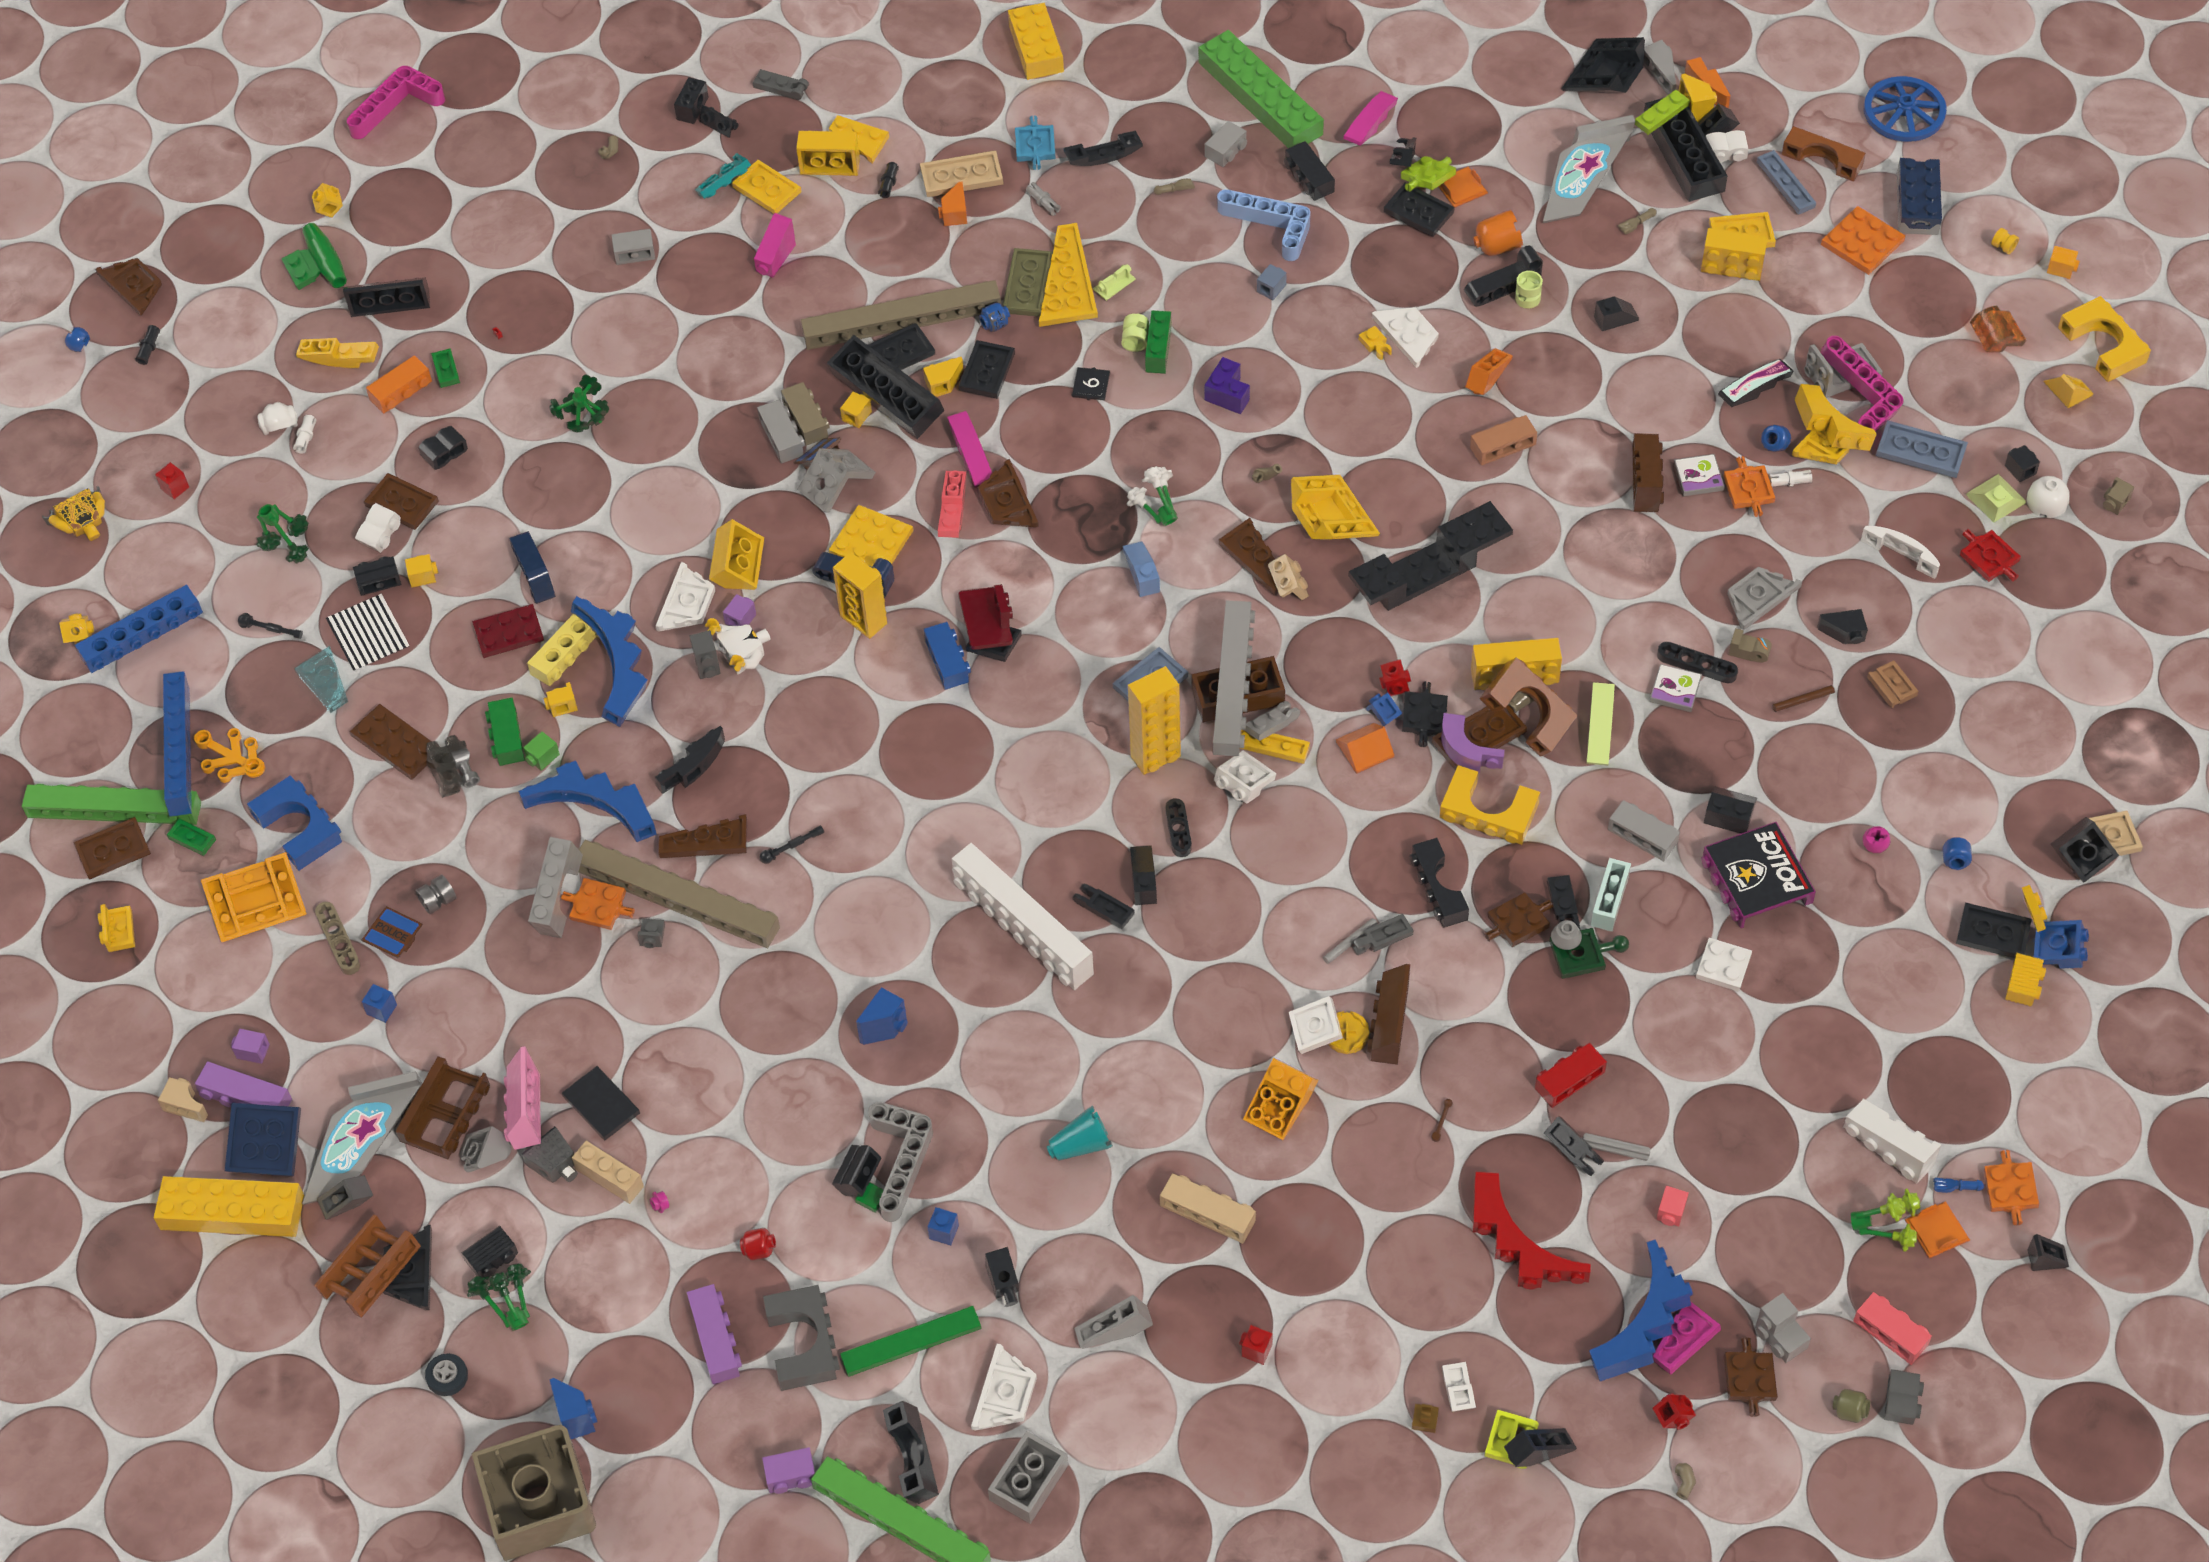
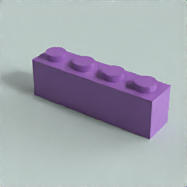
(235, 1087)
(713, 1333)

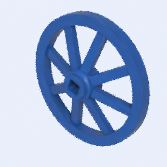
(1905, 106)

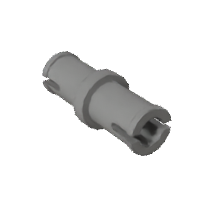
(1043, 198)

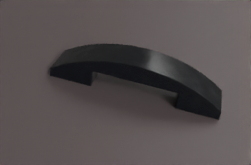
(1104, 153)

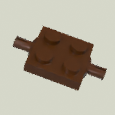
(1518, 920)
(1750, 1376)

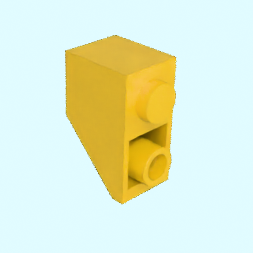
(943, 376)

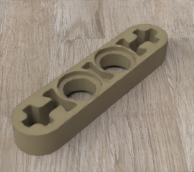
(338, 937)

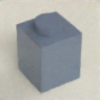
(1271, 282)

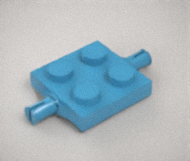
(1035, 142)

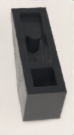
(1143, 875)
(1538, 1446)

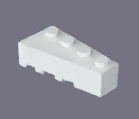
(1892, 1140)

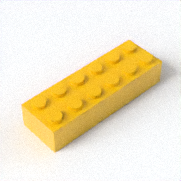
(1154, 720)
(229, 1206)

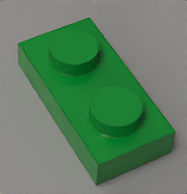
(445, 368)
(191, 837)

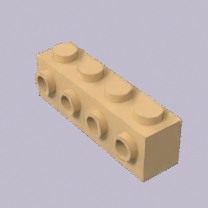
(1208, 1208)

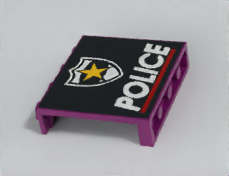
(1757, 872)

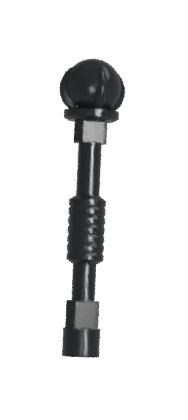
(246, 620)
(768, 855)

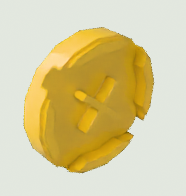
(1354, 1033)

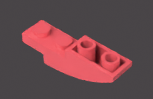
(952, 504)

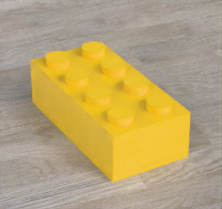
(1035, 41)
(860, 595)
(1539, 655)

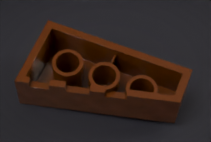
(1647, 472)

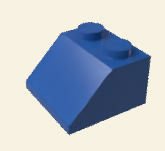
(882, 1018)
(573, 1409)

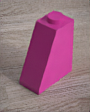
(775, 245)

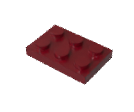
(508, 631)

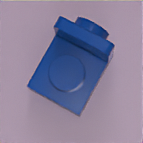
(1384, 708)

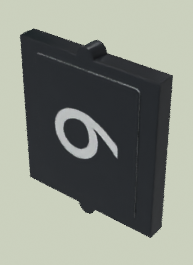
(1091, 383)

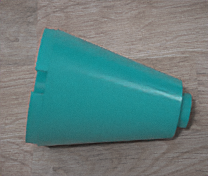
(1080, 1137)

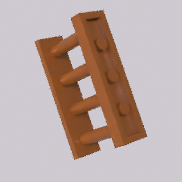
(379, 1277)

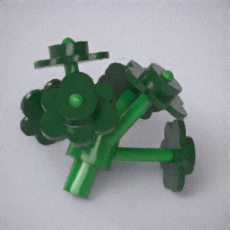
(578, 401)

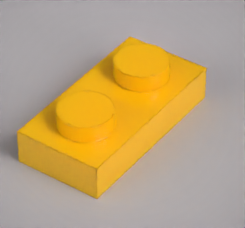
(2033, 901)

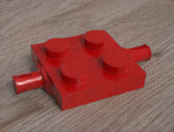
(1990, 555)

